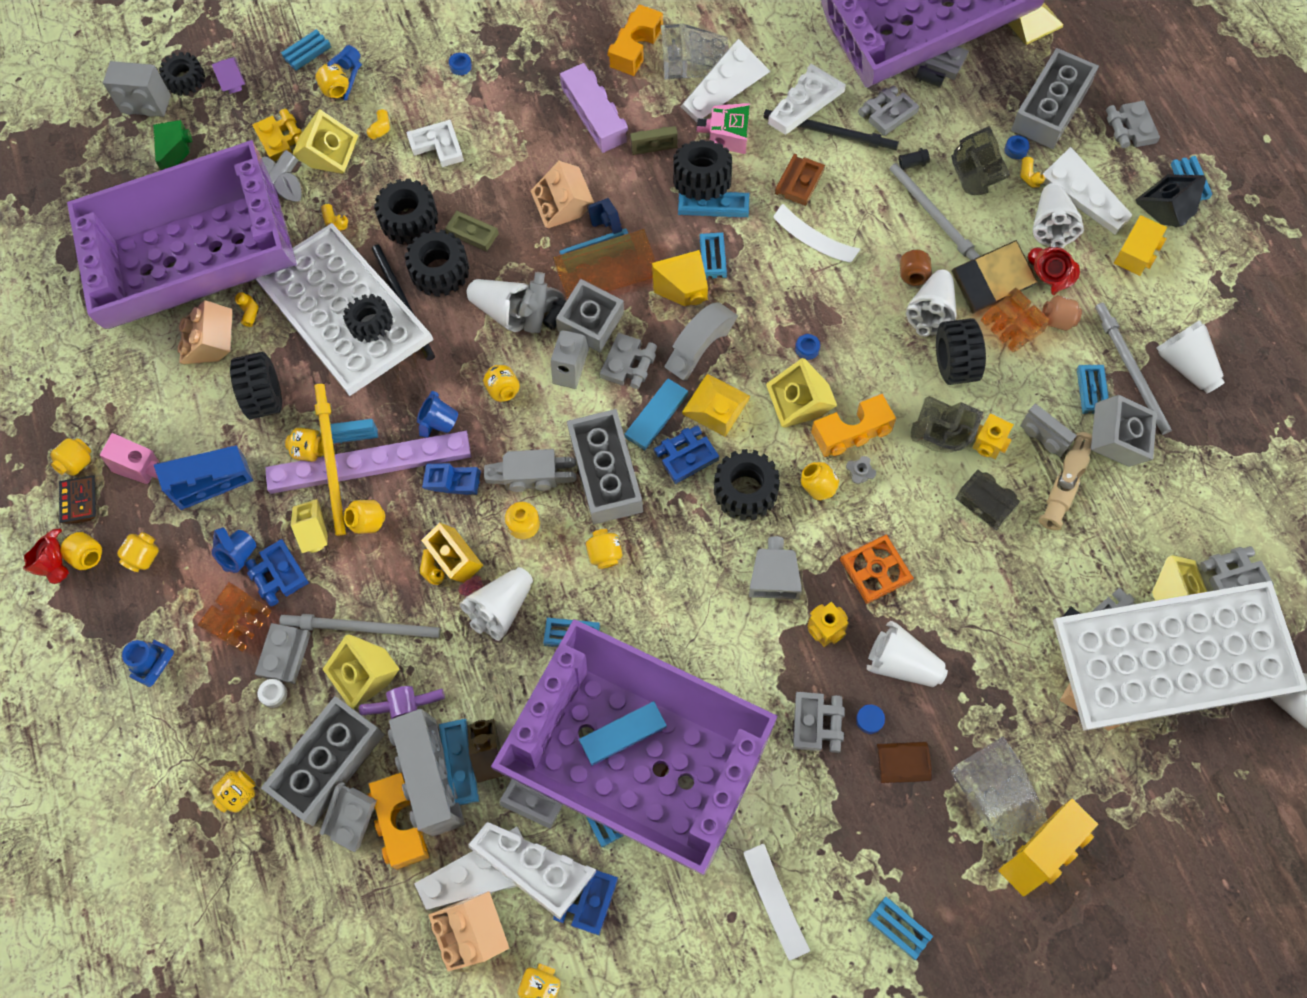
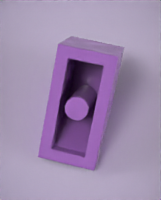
(229, 74)

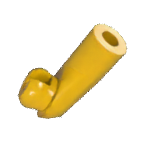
(379, 127)
(1032, 179)
(329, 217)
(249, 307)
(429, 570)

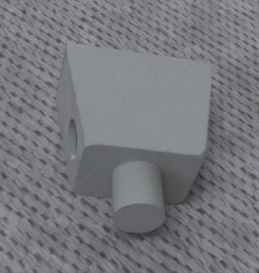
(569, 352)
(775, 572)

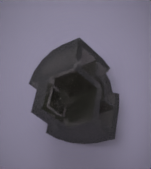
(979, 162)
(945, 426)

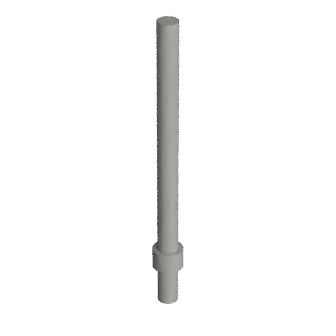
(965, 247)
(1111, 327)
(309, 622)

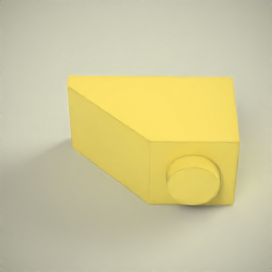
(309, 526)

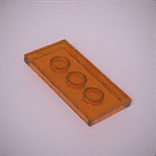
(607, 263)

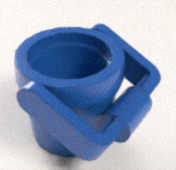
(435, 415)
(232, 550)
(146, 660)

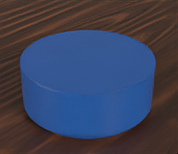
(460, 63)
(1017, 147)
(807, 346)
(870, 719)

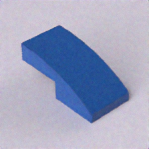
(451, 480)

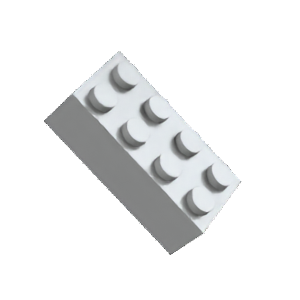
(1054, 98)
(605, 466)
(321, 760)
(425, 773)

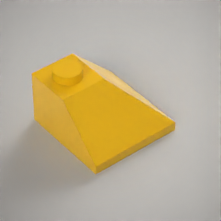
(681, 279)
(716, 405)

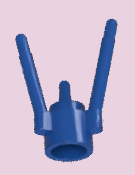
(347, 59)

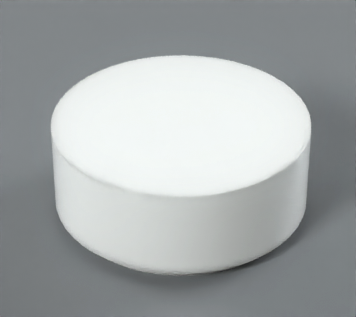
(272, 693)

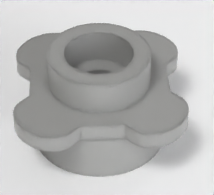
(857, 476)

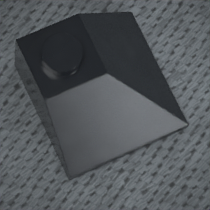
(1173, 199)

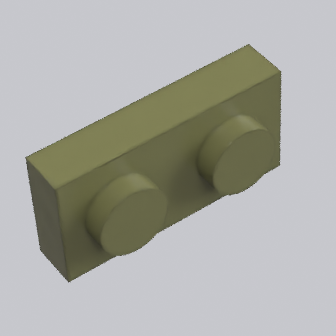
(654, 140)
(472, 230)

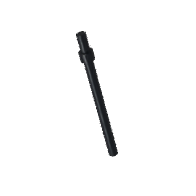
(874, 140)
(396, 288)

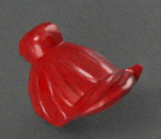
(1054, 267)
(46, 558)

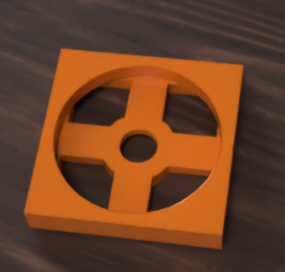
(881, 543)

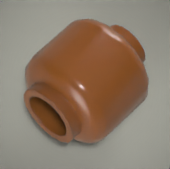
(915, 267)

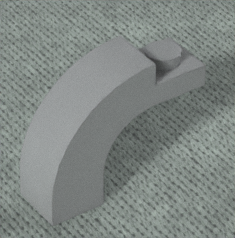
(701, 331)

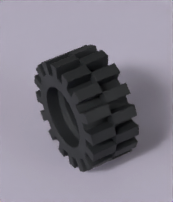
(178, 64)
(370, 328)

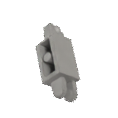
(530, 470)

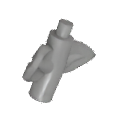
(285, 183)
(536, 302)

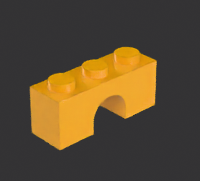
(642, 25)
(836, 436)
(401, 846)

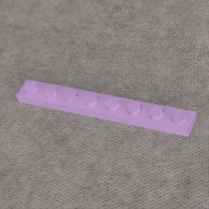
(370, 462)

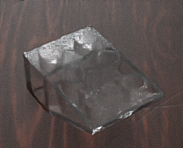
(690, 50)
(999, 790)

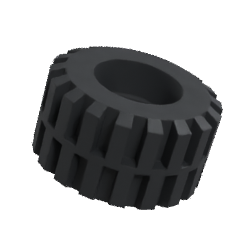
(702, 170)
(403, 196)
(433, 247)
(960, 351)
(256, 385)
(751, 466)

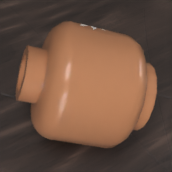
(1062, 312)

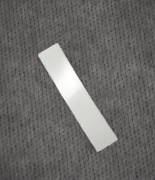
(814, 238)
(775, 902)

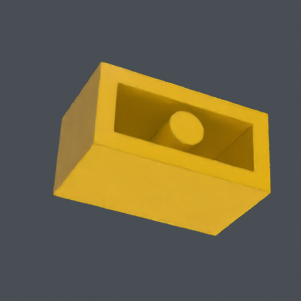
(1140, 246)
(452, 553)

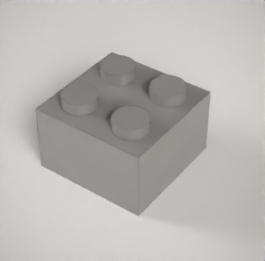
(137, 88)
(591, 313)
(1124, 431)

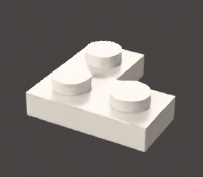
(439, 138)

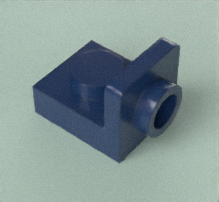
(604, 213)

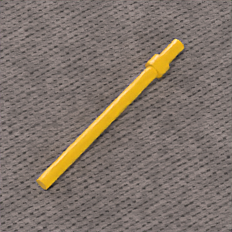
(323, 411)

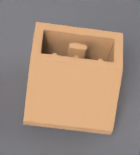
(562, 195)
(205, 334)
(468, 932)

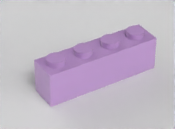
(593, 107)

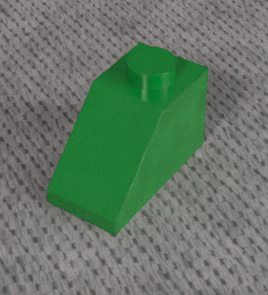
(171, 143)

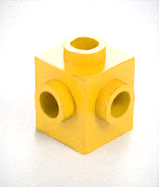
(993, 437)
(824, 631)

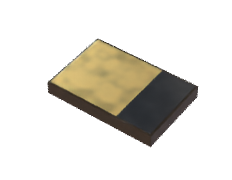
(993, 276)

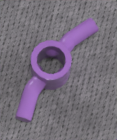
(401, 701)

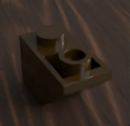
(483, 749)

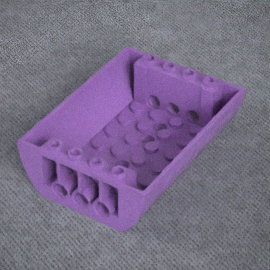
(933, 29)
(181, 220)
(706, 737)

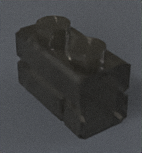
(988, 499)

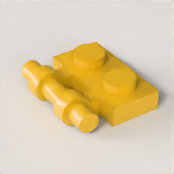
(272, 137)

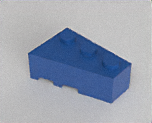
(203, 476)

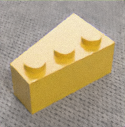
(1050, 848)

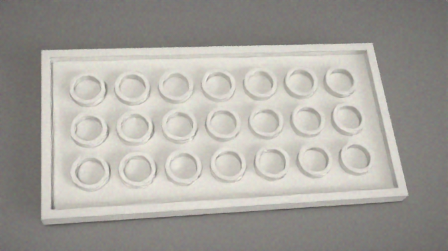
(314, 302)
(1178, 655)

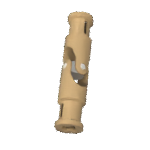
(1074, 466)

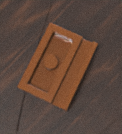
(800, 179)

